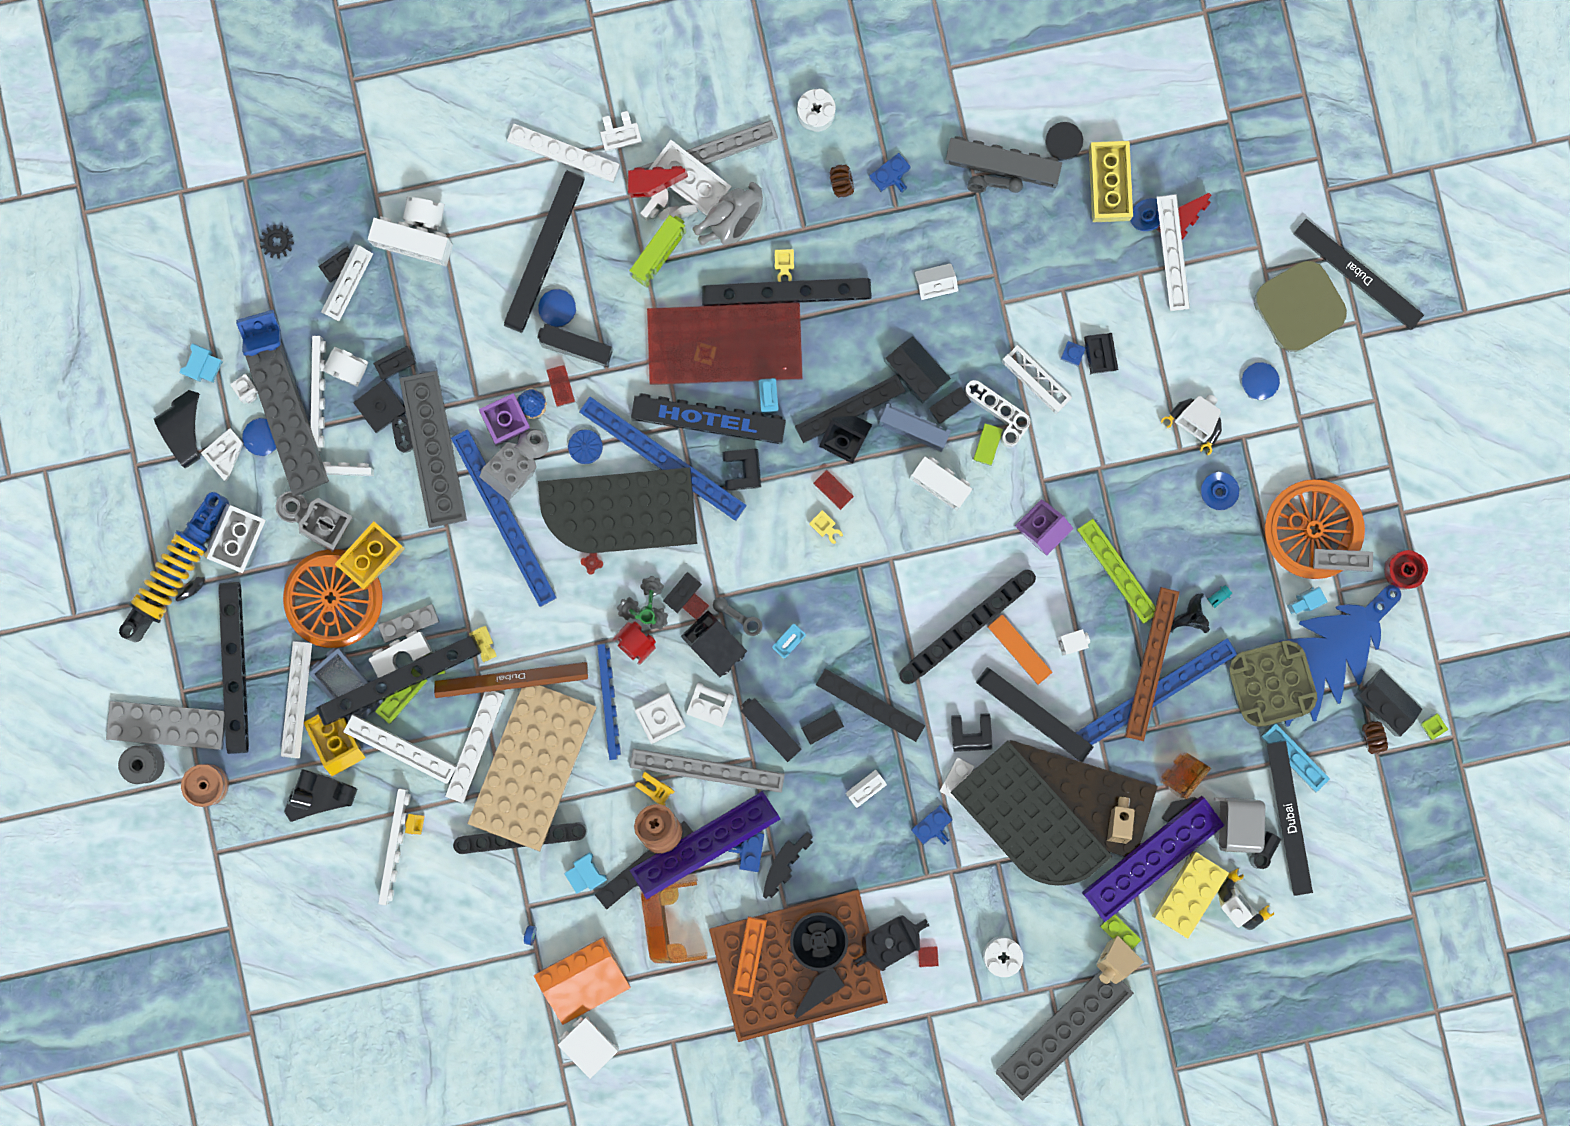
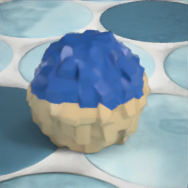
(532, 403)

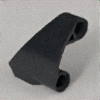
(178, 428)
(316, 795)

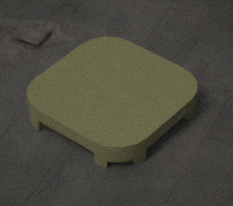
(1300, 306)
(1273, 683)

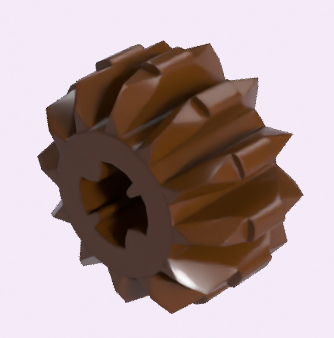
(842, 180)
(1375, 737)

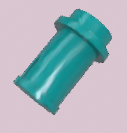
(1220, 596)

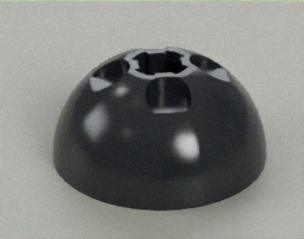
(817, 954)

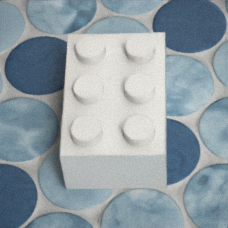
(941, 482)
(234, 538)

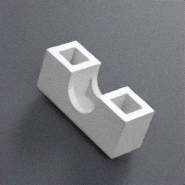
(415, 645)

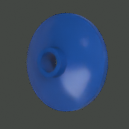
(1146, 215)
(1229, 489)

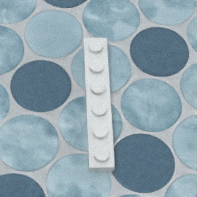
(563, 153)
(1173, 252)
(317, 385)
(296, 699)
(475, 746)
(399, 748)
(393, 854)

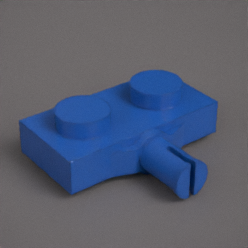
(891, 173)
(933, 826)
(750, 852)

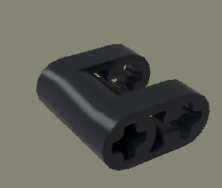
(751, 469)
(973, 741)

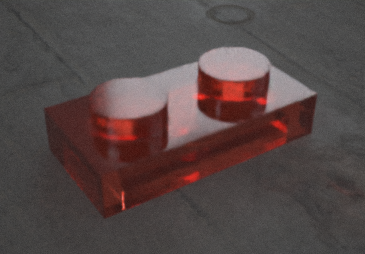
(560, 386)
(833, 489)

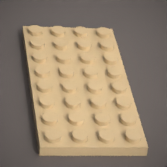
(532, 766)

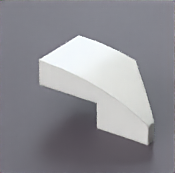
(682, 212)

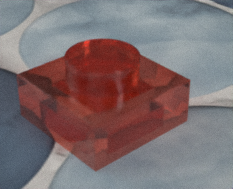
(695, 606)
(928, 956)

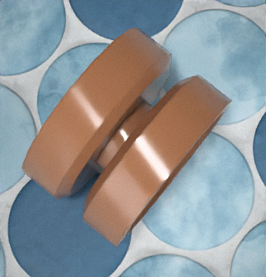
(197, 793)
(658, 828)

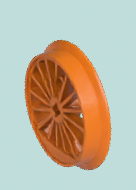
(1352, 536)
(324, 559)

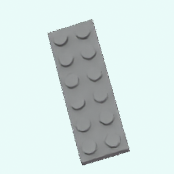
(166, 725)

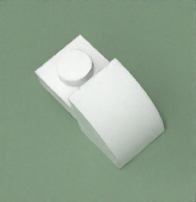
(658, 200)

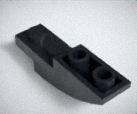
(779, 869)

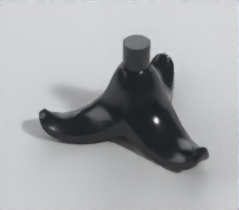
(1193, 617)

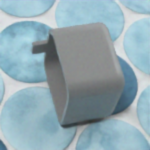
(1243, 825)

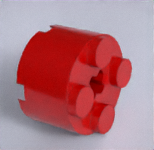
(1411, 579)
(634, 642)

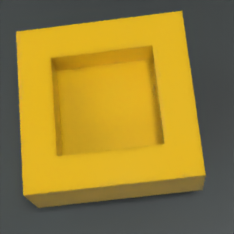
(414, 824)

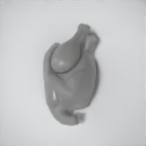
(732, 215)

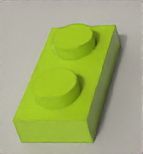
(1116, 927)

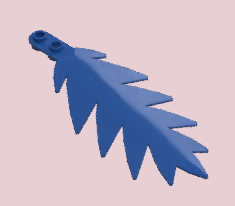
(1344, 640)

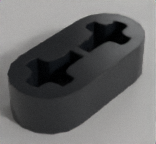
(398, 435)

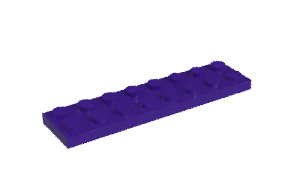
(705, 844)
(1153, 858)

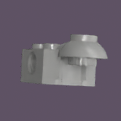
(515, 463)
(316, 520)

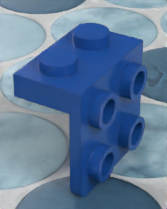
(259, 332)

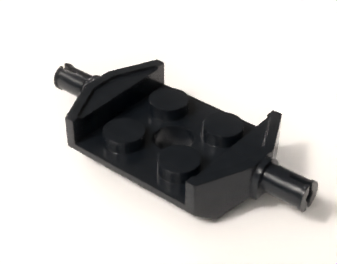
(904, 937)

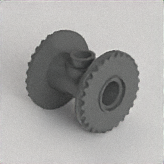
(130, 766)

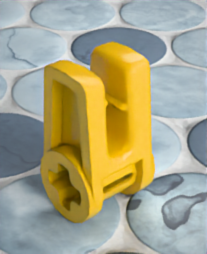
(660, 788)

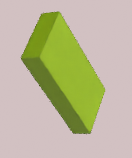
(988, 444)

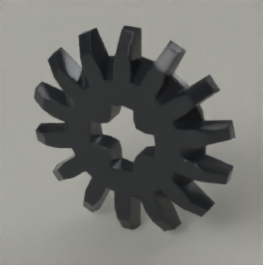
(268, 241)

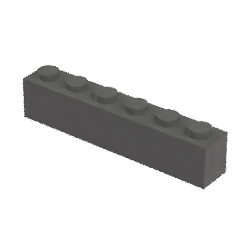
(1003, 162)

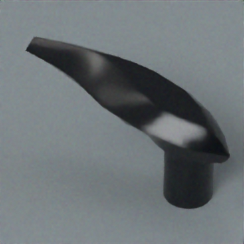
(192, 588)

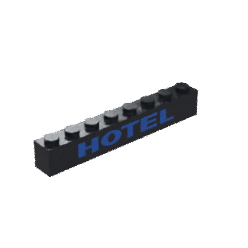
(708, 420)

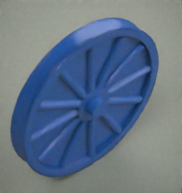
(585, 446)

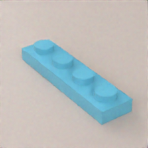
(1298, 759)

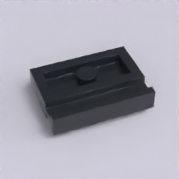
(1101, 353)

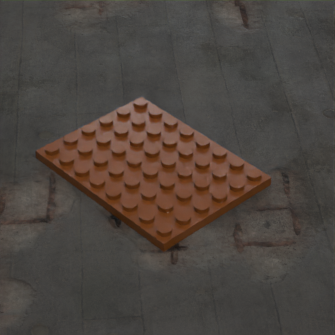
(784, 981)

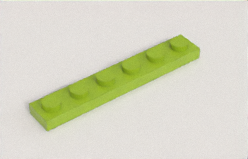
(1117, 570)

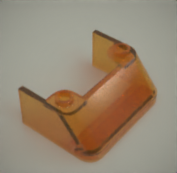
(656, 927)

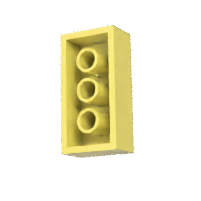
(1110, 181)
(1190, 894)

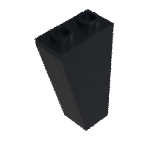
(574, 345)
(770, 729)

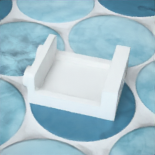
(587, 1046)

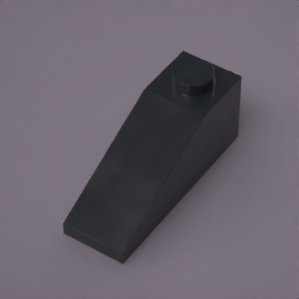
(822, 986)

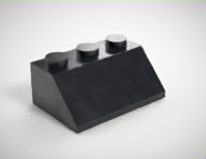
(917, 369)
(1389, 703)

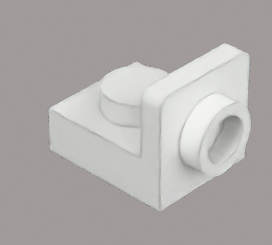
(245, 389)

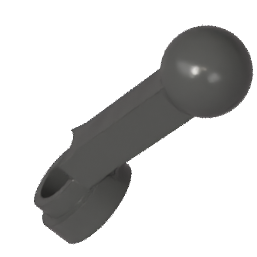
(979, 184)
(721, 605)

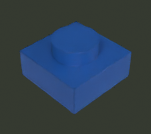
(1073, 353)

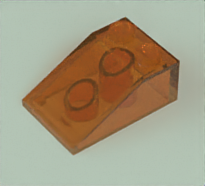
(1184, 775)

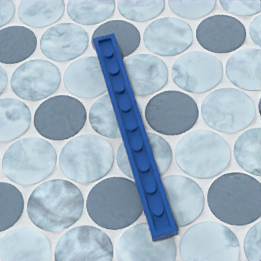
(661, 457)
(504, 520)
(1166, 687)

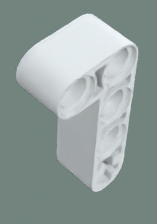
(999, 402)

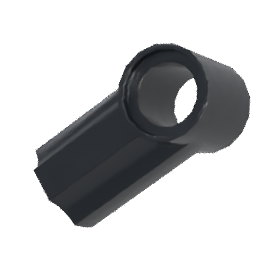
(1270, 846)

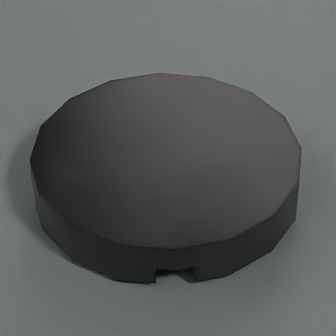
(1064, 141)

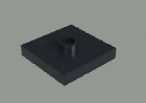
(379, 406)

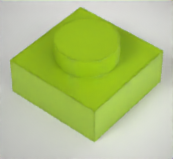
(1434, 726)

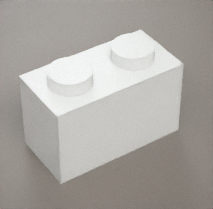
(1073, 642)

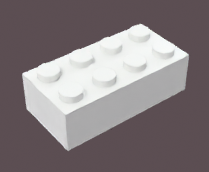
(409, 241)

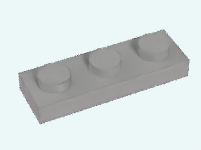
(1343, 560)
(408, 623)

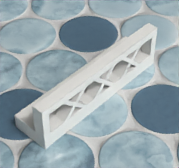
(1031, 381)

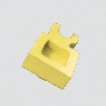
(784, 261)
(823, 525)
(484, 641)

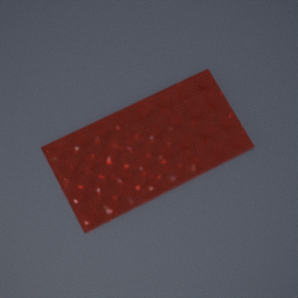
(724, 343)

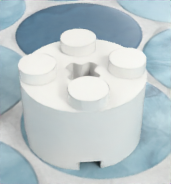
(820, 100)
(424, 212)
(345, 366)
(1010, 964)

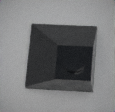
(845, 436)

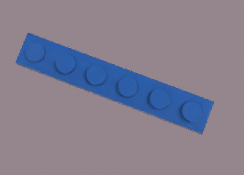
(608, 693)

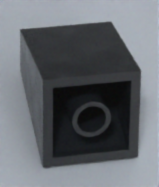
(714, 644)

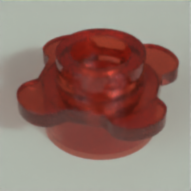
(591, 568)

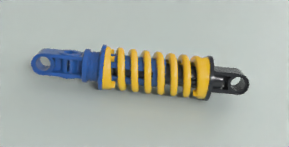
(186, 549)

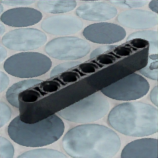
(1034, 714)
(493, 845)

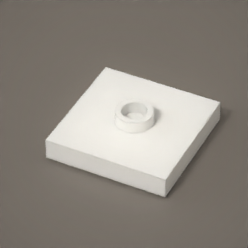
(659, 718)

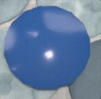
(557, 307)
(1260, 381)
(258, 437)

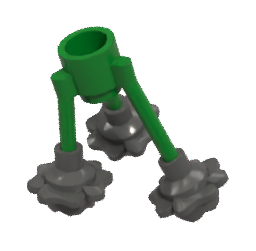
(647, 614)

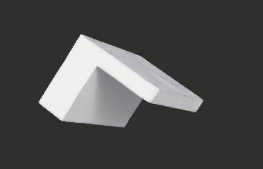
(936, 281)

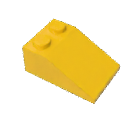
(369, 555)
(334, 746)

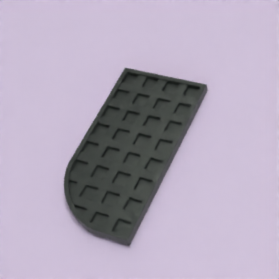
(621, 510)
(1029, 820)

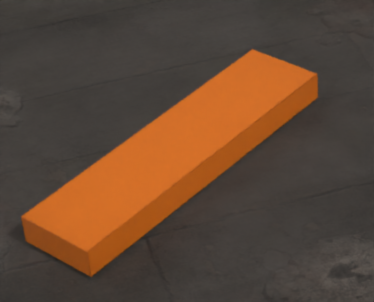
(1020, 649)
(749, 956)

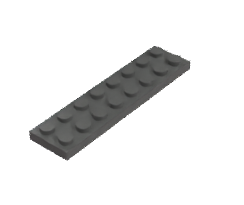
(287, 420)
(433, 449)
(1062, 1035)

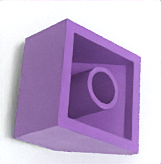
(504, 419)
(1044, 527)

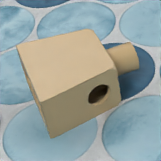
(1120, 830)
(1117, 961)

